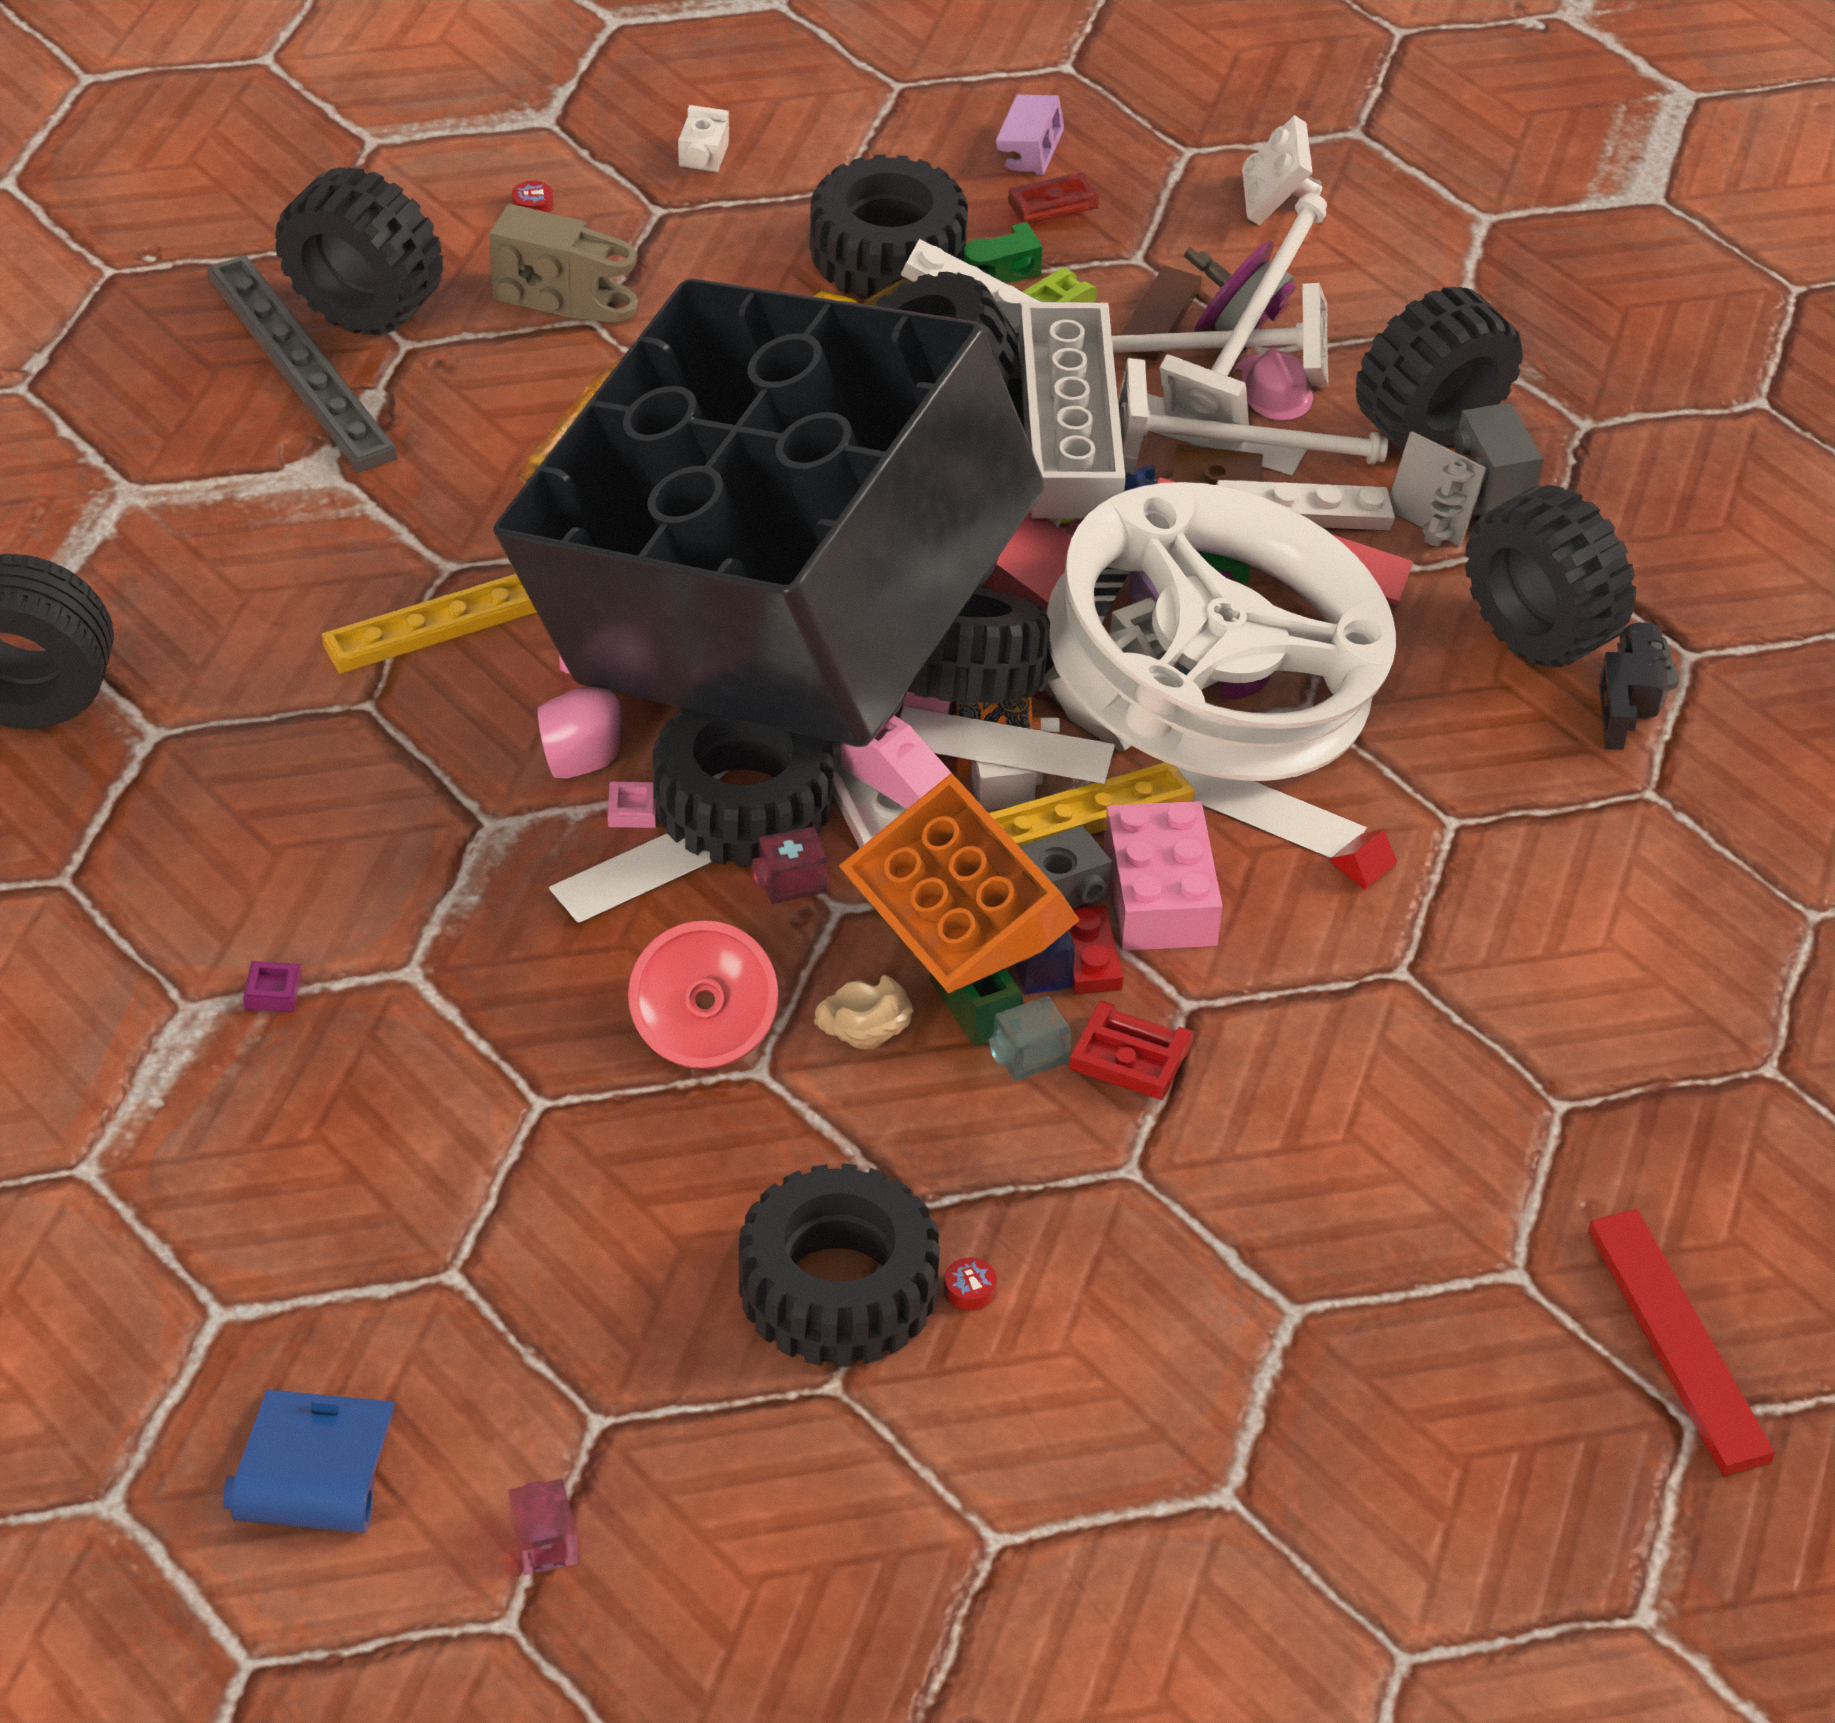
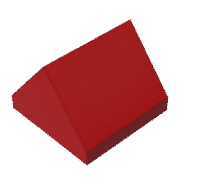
(1366, 858)

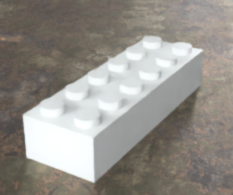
(1071, 405)

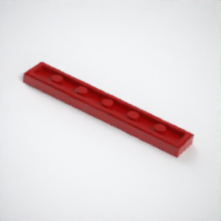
(1681, 1343)

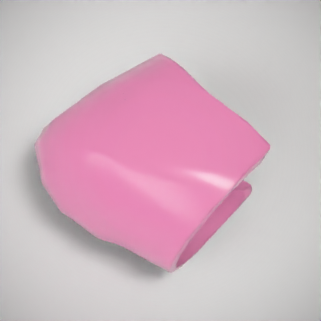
(580, 731)

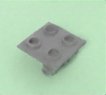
(1436, 489)

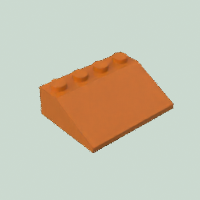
(958, 888)

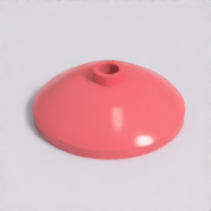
(694, 962)

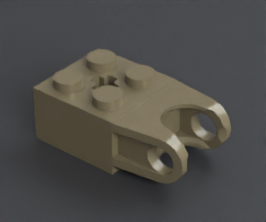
(559, 266)

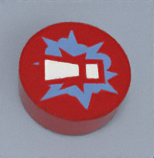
(533, 195)
(970, 1283)

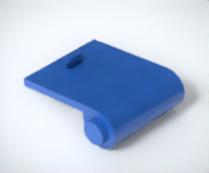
(310, 1462)

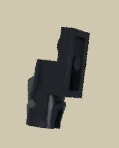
(1634, 681)

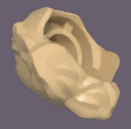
(865, 1012)

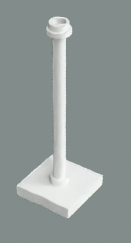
(1309, 336)
(1211, 394)
(1137, 421)

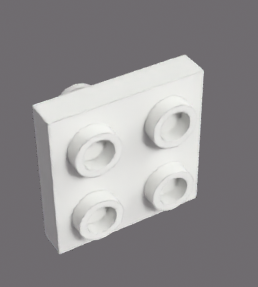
(1278, 171)

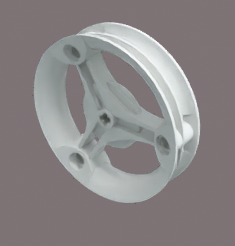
(1221, 630)

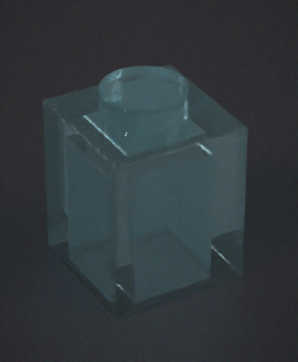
(1030, 1038)

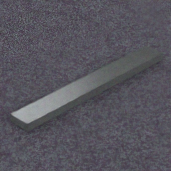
(302, 364)

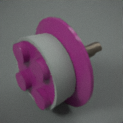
(1238, 289)

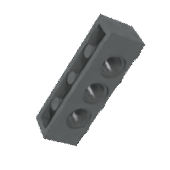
(1073, 865)

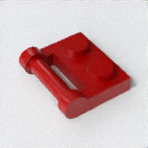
(1130, 1051)

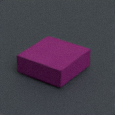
(272, 986)

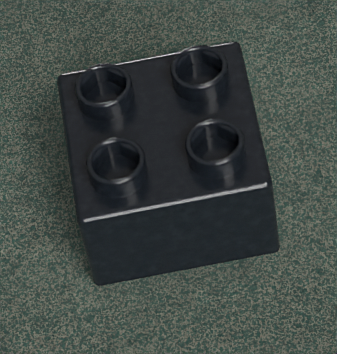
(774, 508)

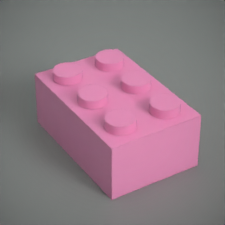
(1162, 876)

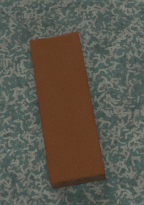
(1163, 305)

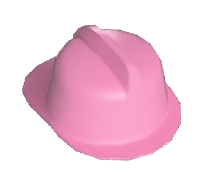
(1276, 385)

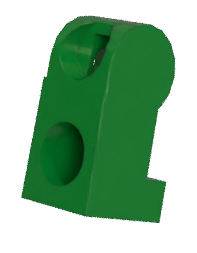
(1007, 256)

